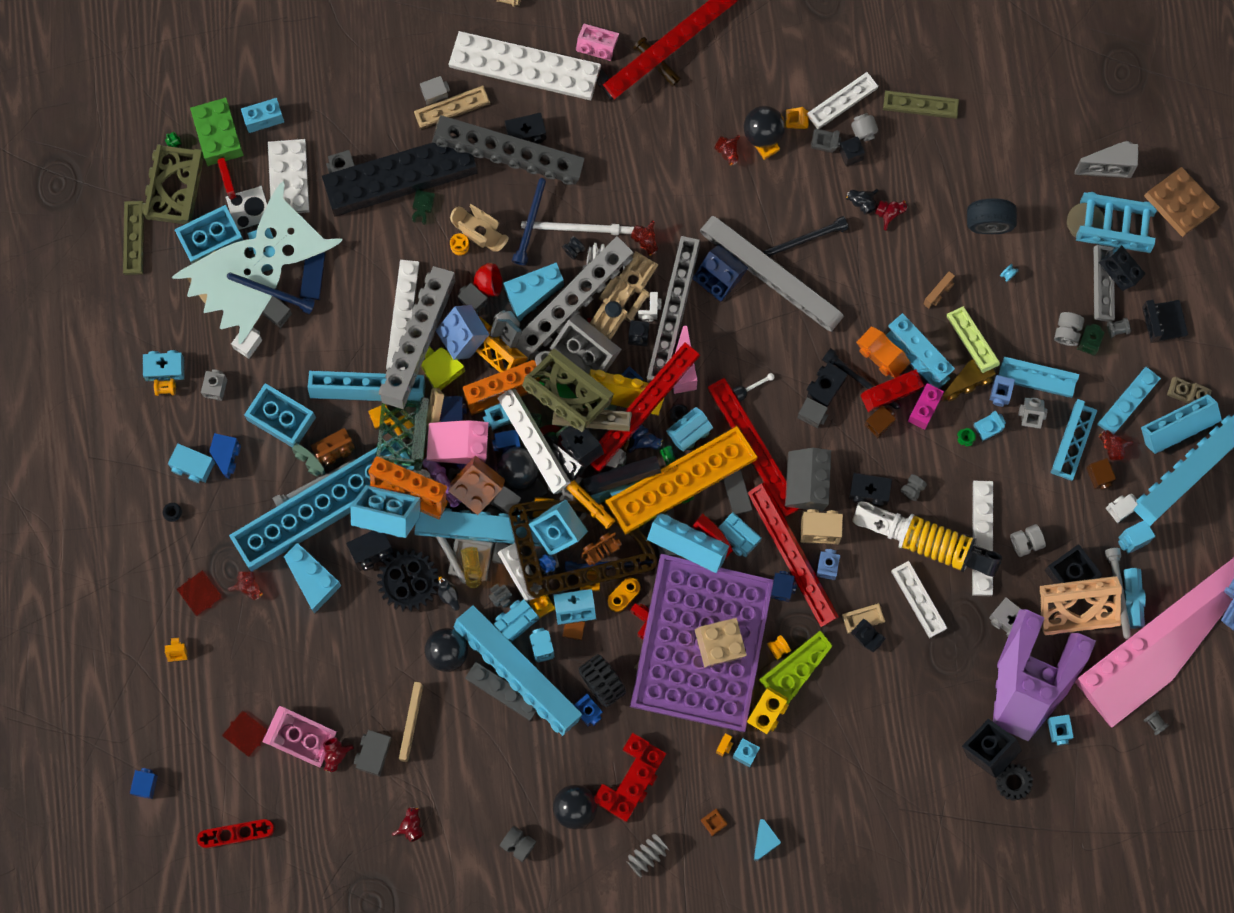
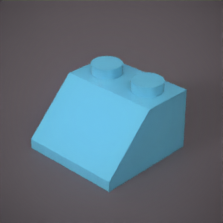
(558, 528)

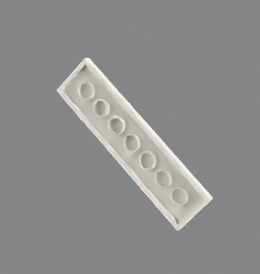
(525, 65)

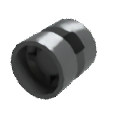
(518, 844)

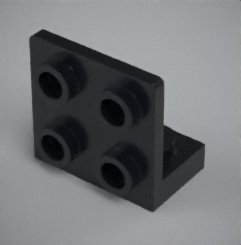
(1164, 320)

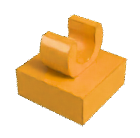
(542, 606)
(176, 651)

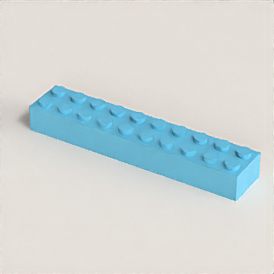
(304, 514)

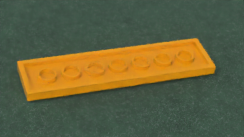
(681, 480)

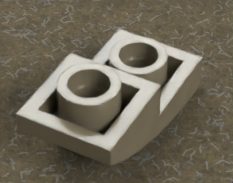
(1186, 391)

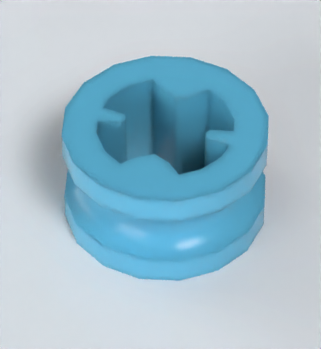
(1009, 272)

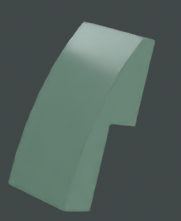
(314, 466)

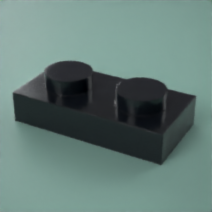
(567, 462)

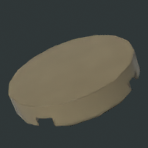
(1077, 217)

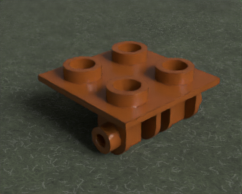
(590, 550)

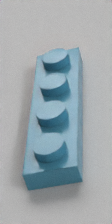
(1129, 400)

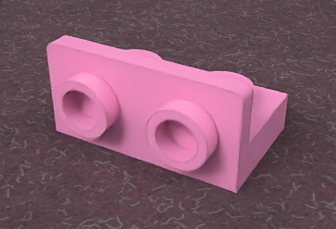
(596, 42)

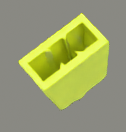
(441, 368)

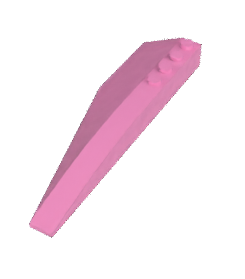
(1156, 651)

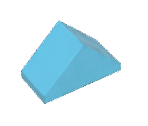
(765, 841)

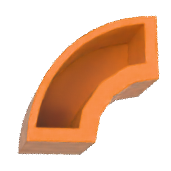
(883, 352)

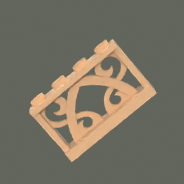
(1072, 591)

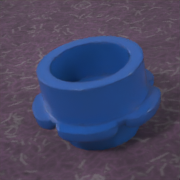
(547, 563)

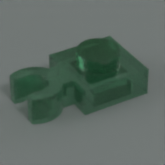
(422, 203)

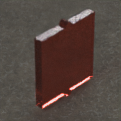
(199, 593)
(245, 733)

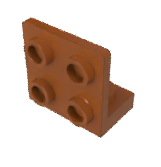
(333, 447)

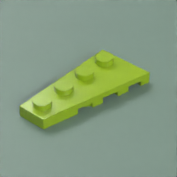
(797, 667)

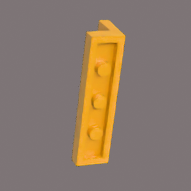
(502, 351)

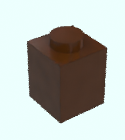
(880, 421)
(1101, 474)

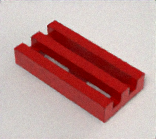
(226, 178)

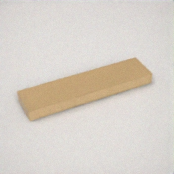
(452, 107)
(411, 722)

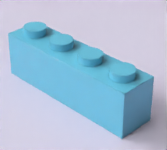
(1181, 424)
(688, 542)

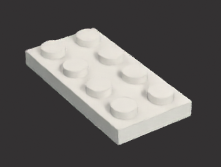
(289, 165)

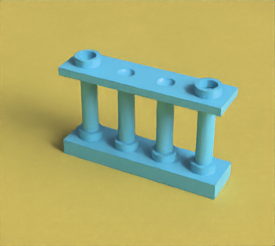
(1112, 238)
(922, 354)

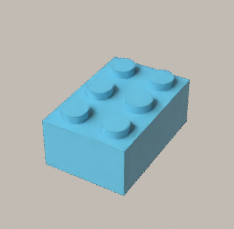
(208, 234)
(280, 415)
(385, 511)

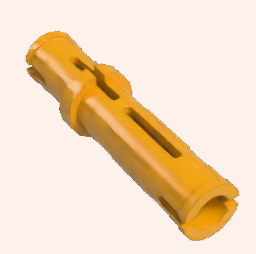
(590, 504)

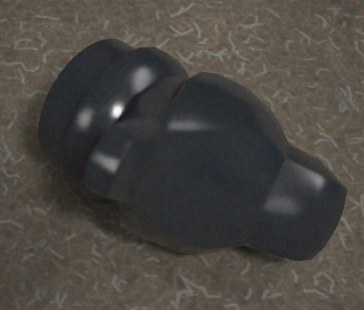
(863, 200)
(448, 593)

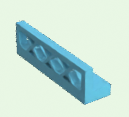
(1039, 377)
(1068, 436)

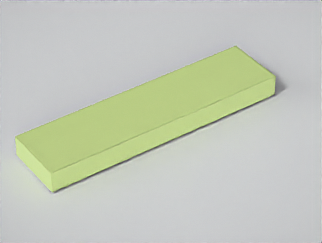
(973, 339)

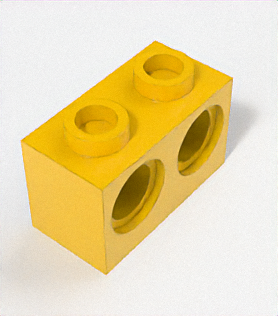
(764, 708)

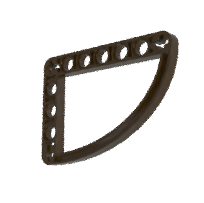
(602, 577)

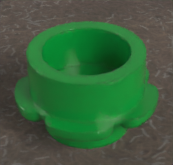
(173, 140)
(966, 432)

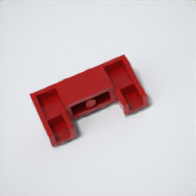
(633, 787)

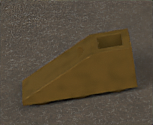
(967, 381)

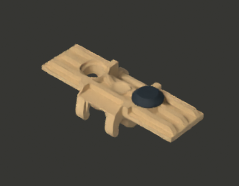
(617, 292)

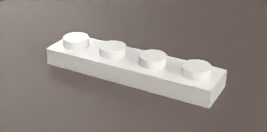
(842, 100)
(919, 599)

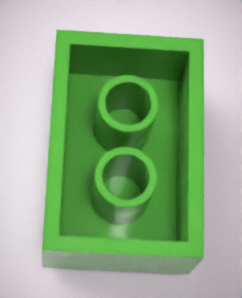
(216, 131)

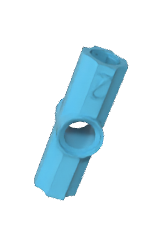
(1134, 597)

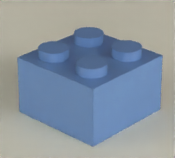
(462, 332)

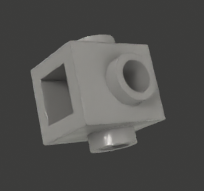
(1033, 412)

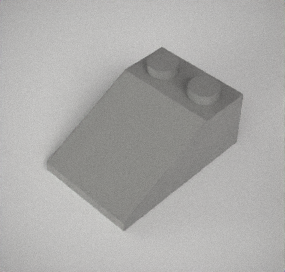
(1113, 161)

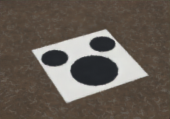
(247, 207)

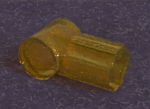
(471, 566)

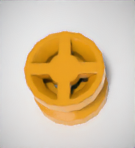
(459, 240)
(779, 647)

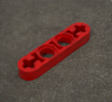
(235, 833)

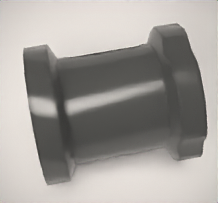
(1118, 327)
(1156, 722)

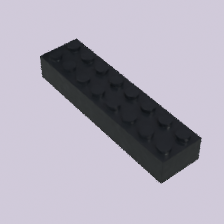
(396, 176)

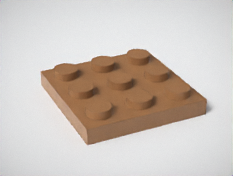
(1181, 201)

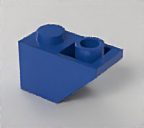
(224, 451)

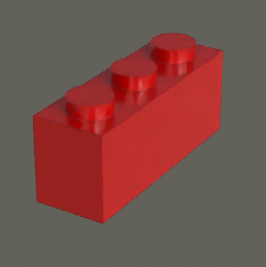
(892, 390)

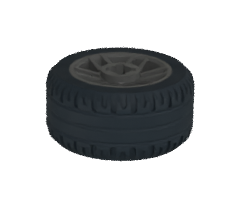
(992, 216)

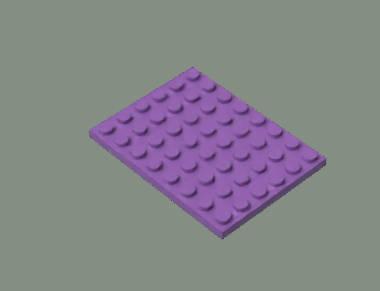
(670, 665)

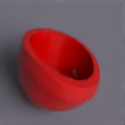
(488, 280)

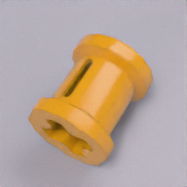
(167, 383)

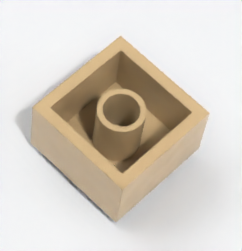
(821, 527)
(720, 642)

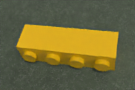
(623, 388)

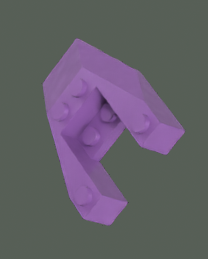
(1031, 688)

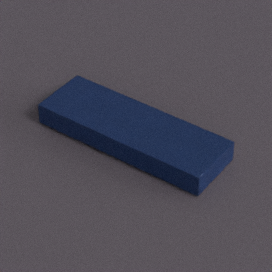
(313, 276)

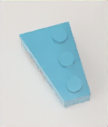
(532, 289)

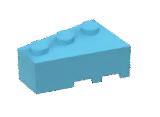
(312, 577)

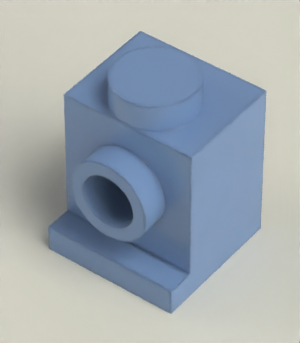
(1006, 386)
(825, 570)

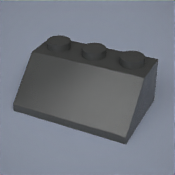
(808, 479)

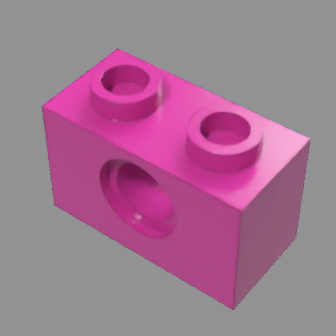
(925, 406)

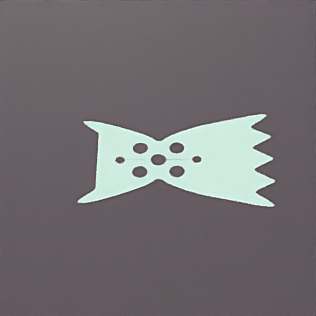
(241, 303)

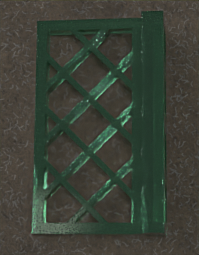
(418, 435)

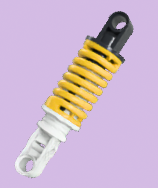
(928, 540)

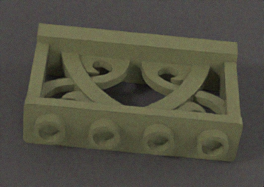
(186, 206)
(563, 406)

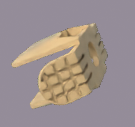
(468, 223)

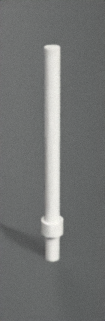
(614, 229)

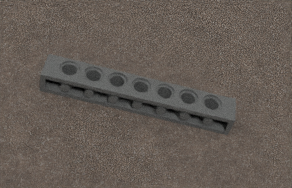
(518, 147)

